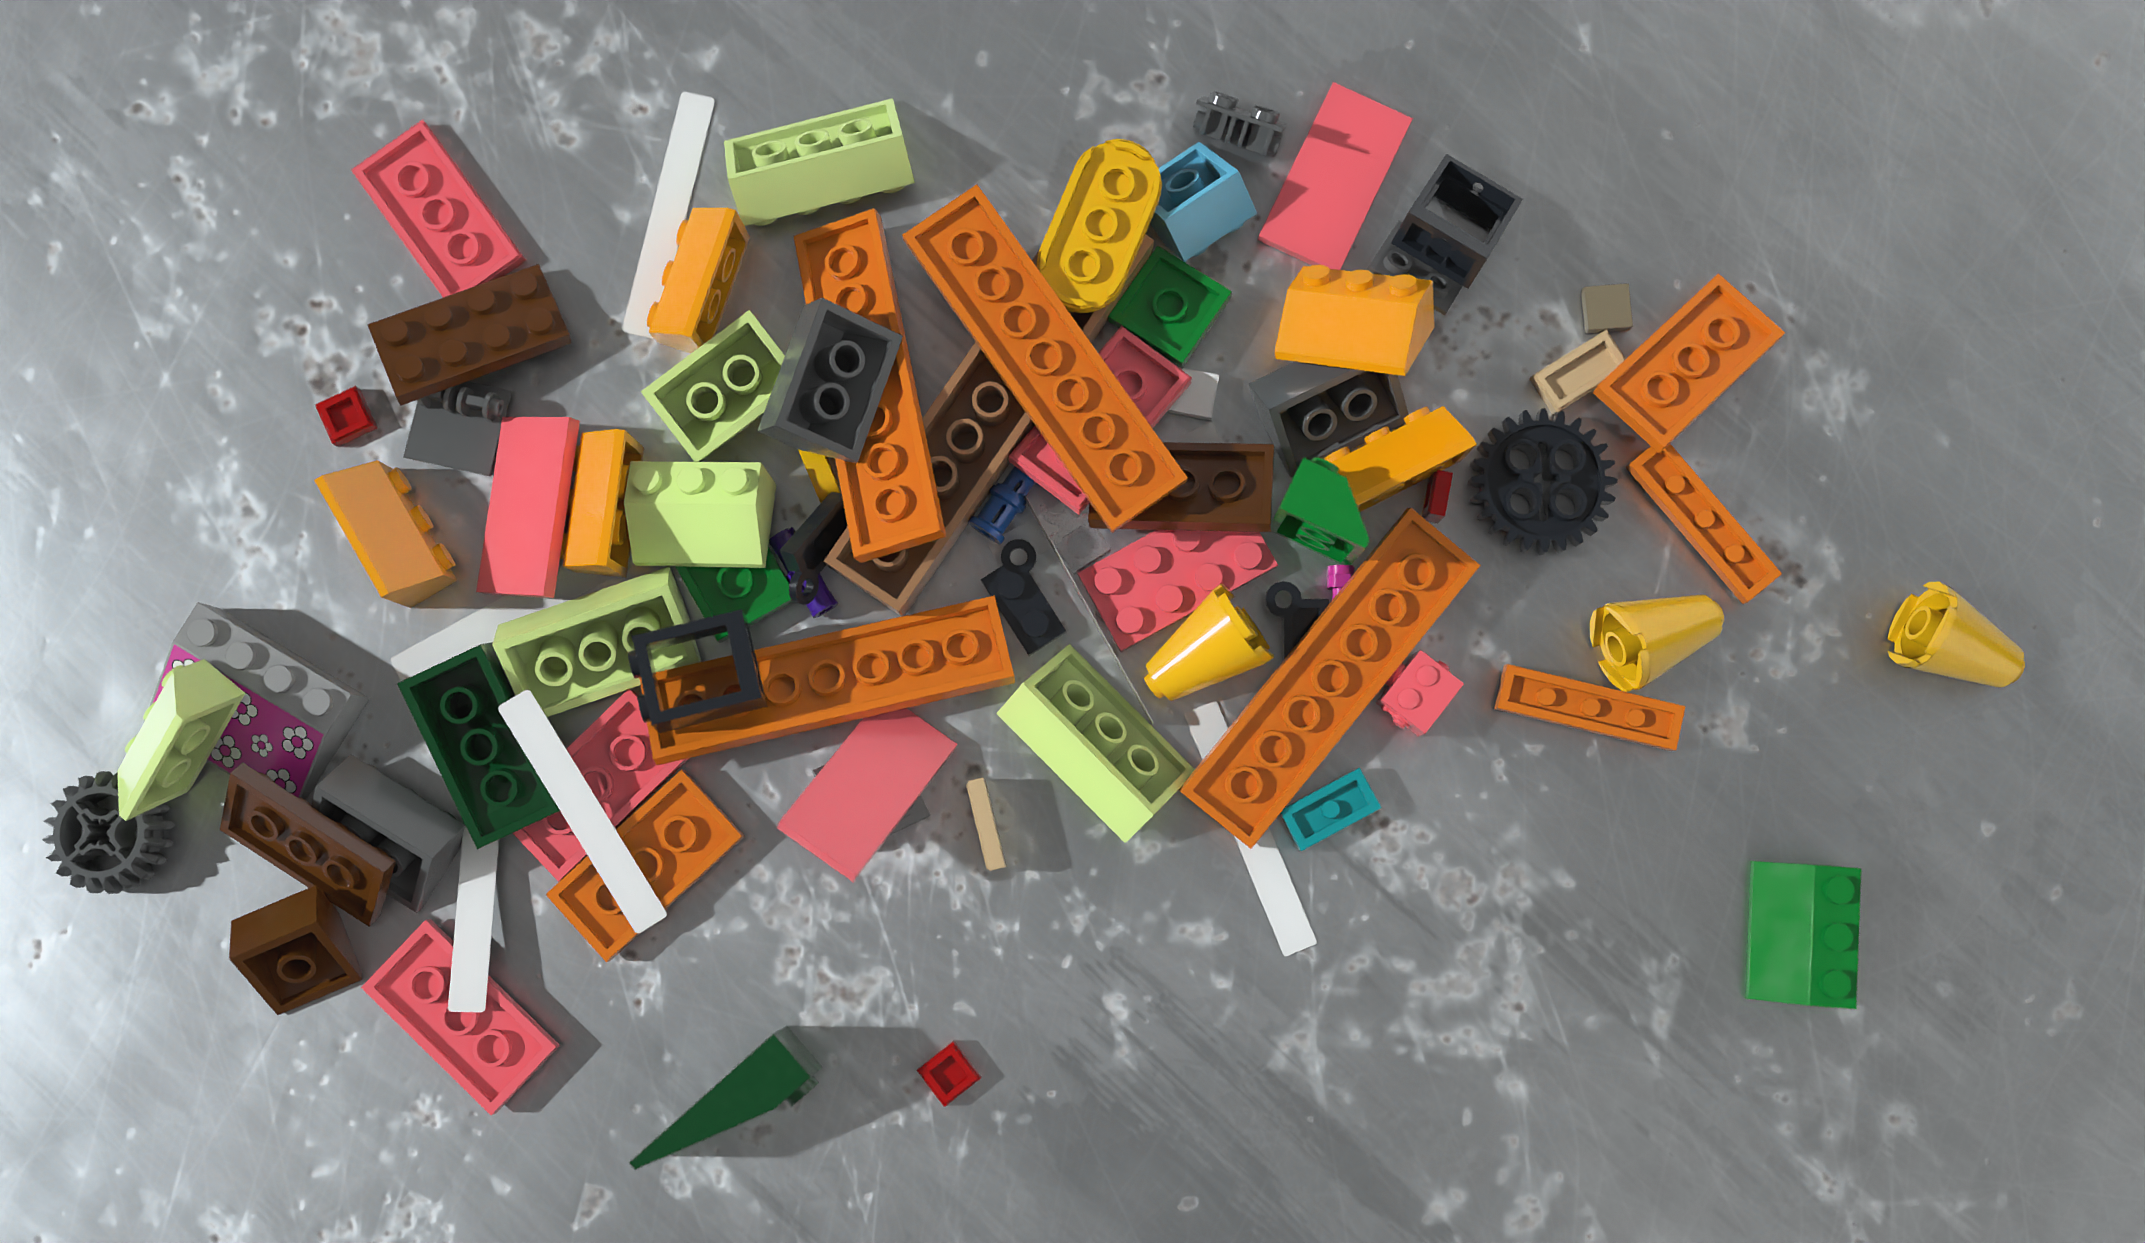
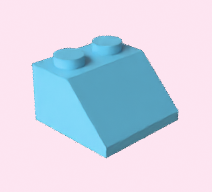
(1199, 201)

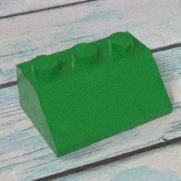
(1321, 513)
(1803, 934)

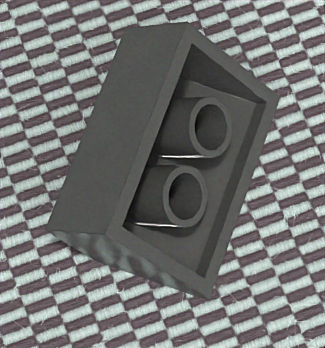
(830, 382)
(1325, 408)
(395, 820)

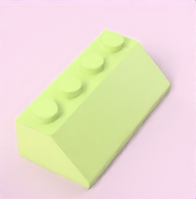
(817, 163)
(583, 645)
(1096, 742)

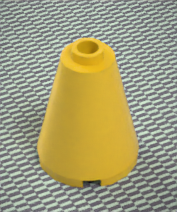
(1652, 636)
(1952, 639)
(1207, 648)

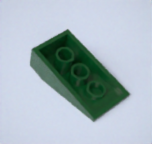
(474, 746)
(760, 1083)

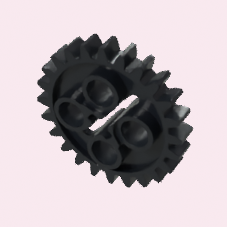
(1583, 483)

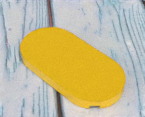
(1100, 224)

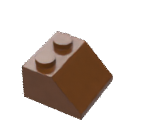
(294, 950)

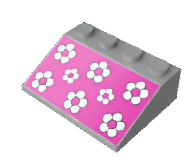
(290, 708)

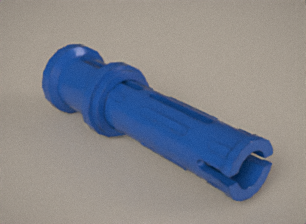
(1003, 497)

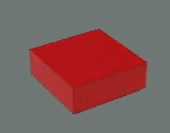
(346, 416)
(1437, 496)
(949, 1073)

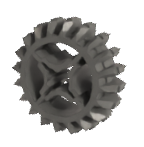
(79, 849)

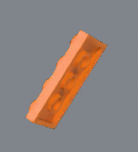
(1688, 363)
(674, 844)

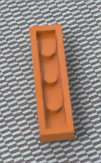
(1704, 522)
(1590, 707)

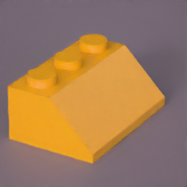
(699, 279)
(1355, 319)
(1404, 456)
(597, 522)
(388, 532)

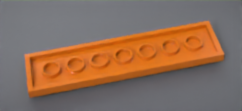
(1045, 358)
(892, 487)
(841, 677)
(1329, 677)

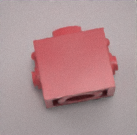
(1419, 693)

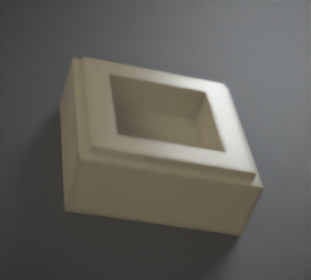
(1606, 308)

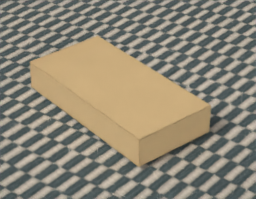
(1577, 372)
(986, 824)

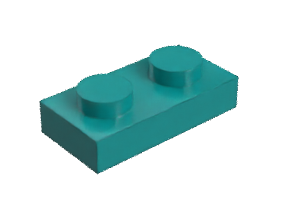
(1330, 809)

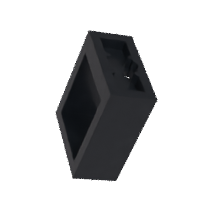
(1444, 244)
(642, 665)

